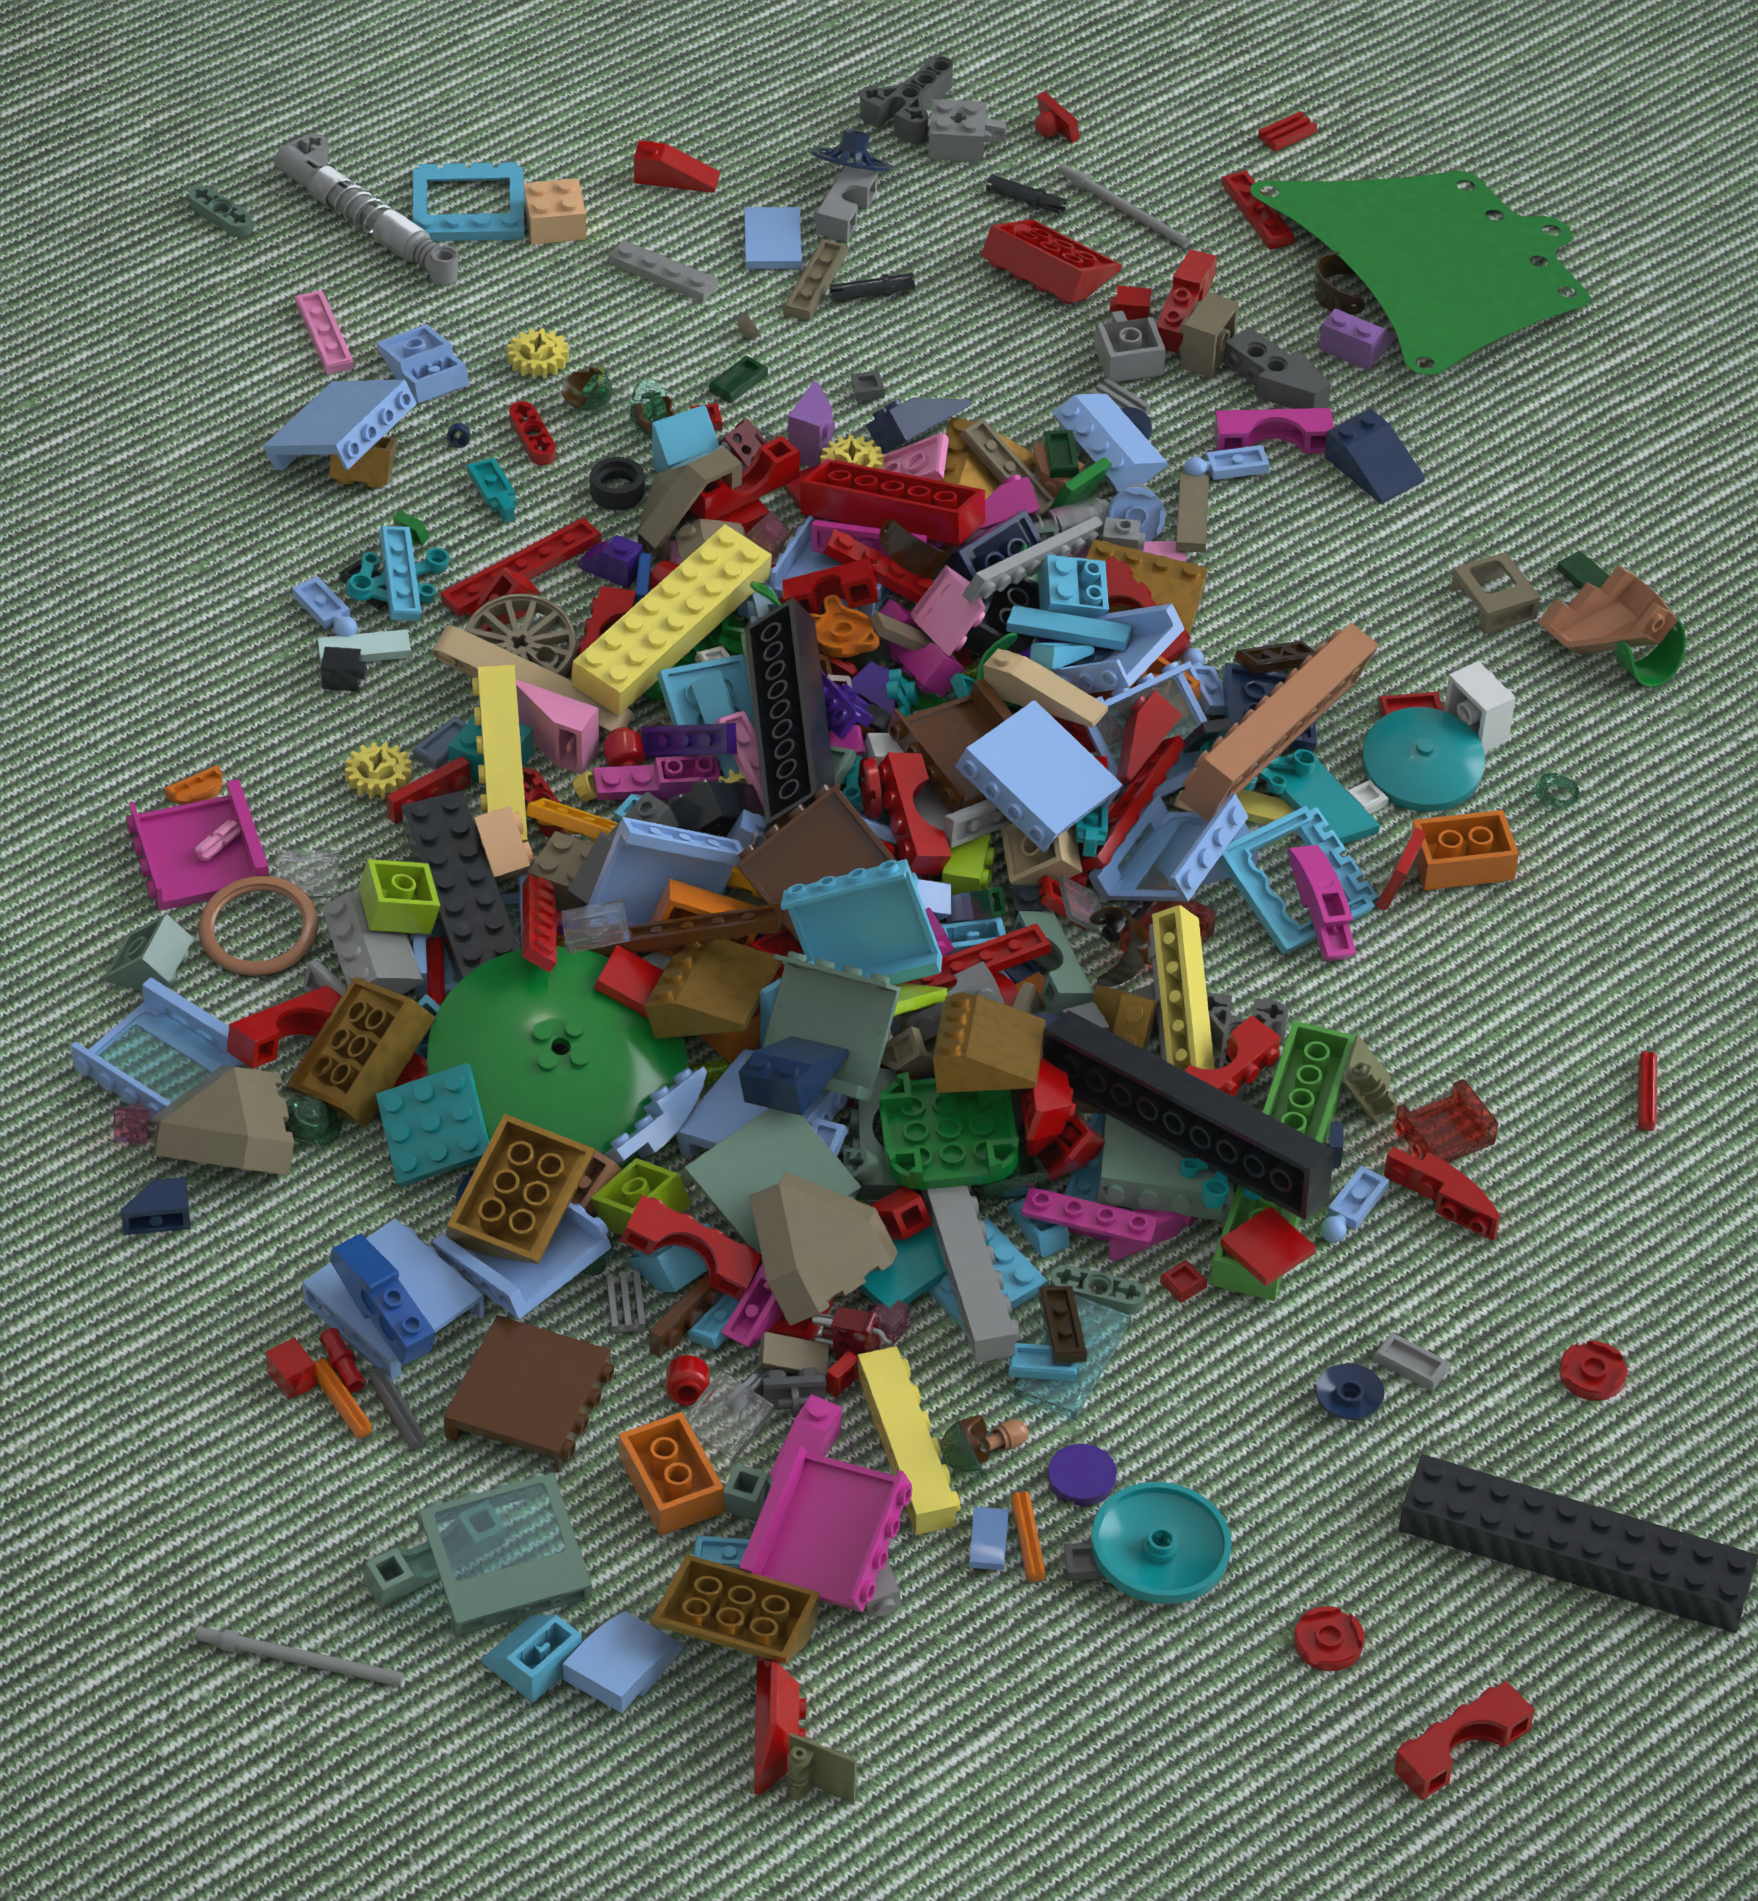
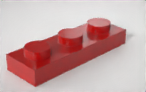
(442, 781)

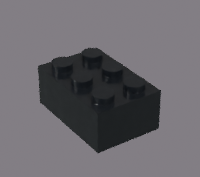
(997, 613)
(714, 806)

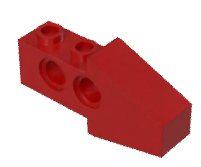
(1189, 285)

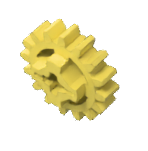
(538, 353)
(854, 452)
(378, 770)

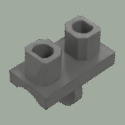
(794, 1390)

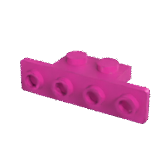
(1089, 1217)

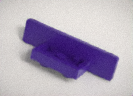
(844, 707)

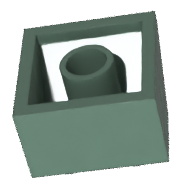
(150, 952)

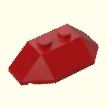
(1046, 1107)
(1072, 1148)
(776, 1717)

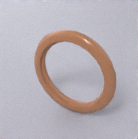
(269, 966)

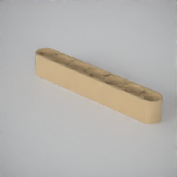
(469, 652)

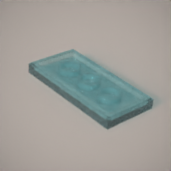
(1102, 1333)

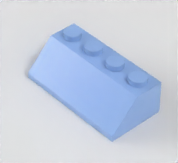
(1105, 431)

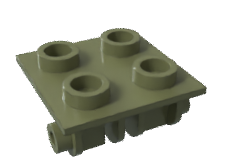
(1368, 1082)
(820, 1768)

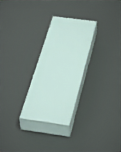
(373, 646)

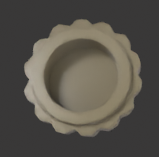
(747, 327)

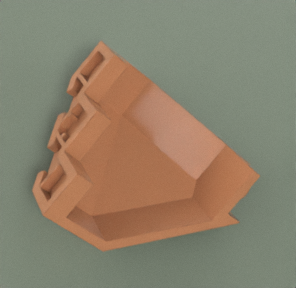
(1606, 615)

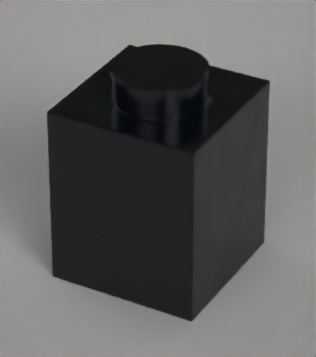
(342, 669)

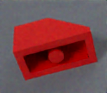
(505, 583)

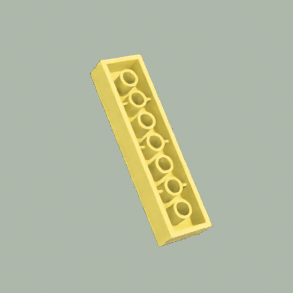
(670, 620)

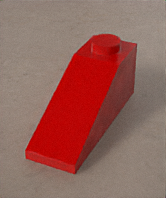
(668, 167)
(1143, 732)

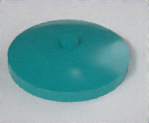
(1423, 759)
(1161, 1542)

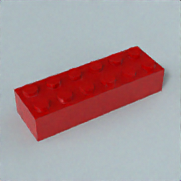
(873, 495)

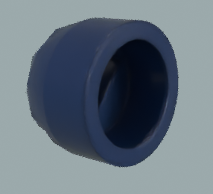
(463, 438)

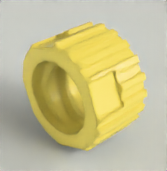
(584, 786)

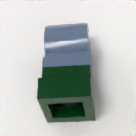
(976, 905)

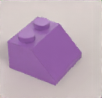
(1353, 339)
(811, 425)

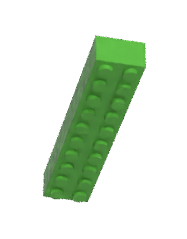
(1306, 1099)

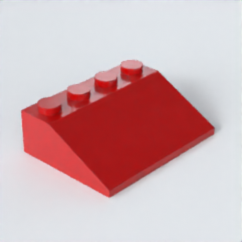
(1048, 259)

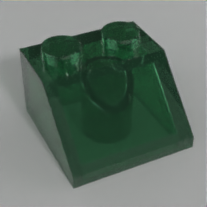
(1028, 1173)

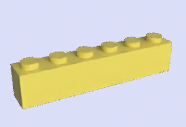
(499, 741)
(1182, 988)
(907, 1438)

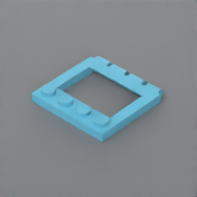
(470, 226)
(1271, 908)

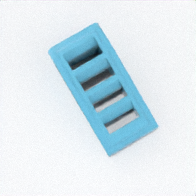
(1059, 654)
(1043, 1236)

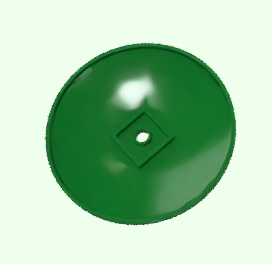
(511, 1016)

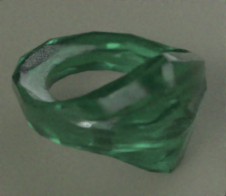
(1547, 780)

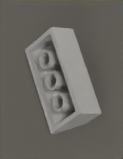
(370, 954)

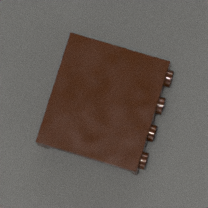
(943, 736)
(816, 843)
(530, 1389)

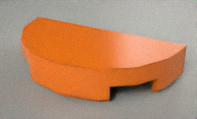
(196, 788)

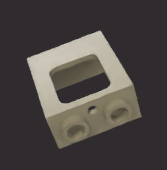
(1503, 607)

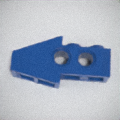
(382, 1298)

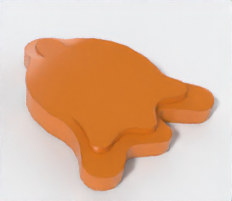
(843, 630)

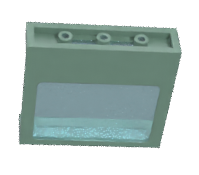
(505, 1553)

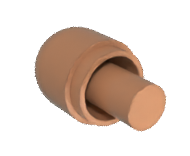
(1007, 1435)

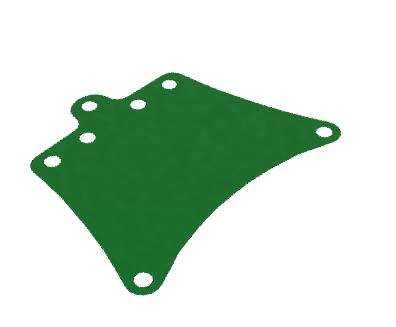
(1436, 258)

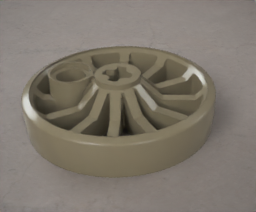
(528, 641)

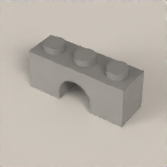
(839, 210)
(970, 981)

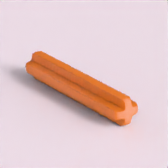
(342, 1399)
(1028, 1537)

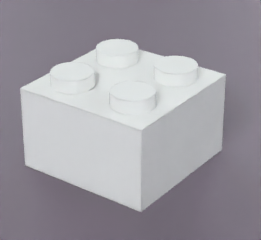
(1481, 703)

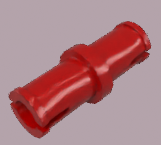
(342, 1360)

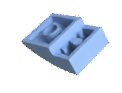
(424, 362)
(620, 1660)

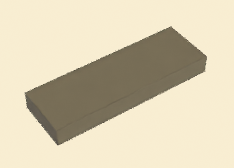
(900, 632)

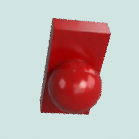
(1055, 119)

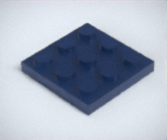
(1245, 690)

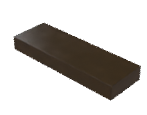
(1273, 657)
(1062, 1324)

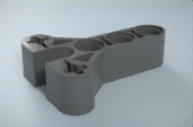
(908, 101)
(1269, 1012)

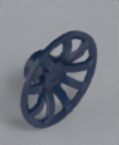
(852, 145)

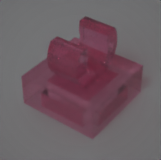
(131, 1124)
(893, 1320)

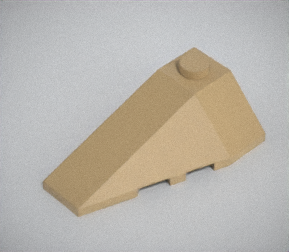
(1024, 680)

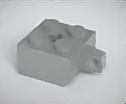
(961, 130)
(1129, 348)

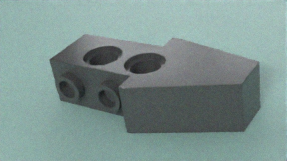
(1278, 376)
(646, 809)

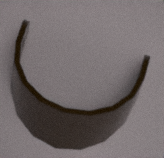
(1329, 295)
(912, 552)
(1136, 951)

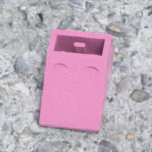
(946, 613)
(561, 726)

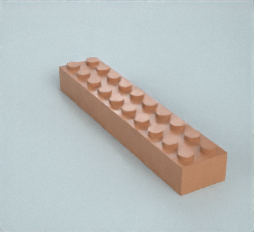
(1277, 720)

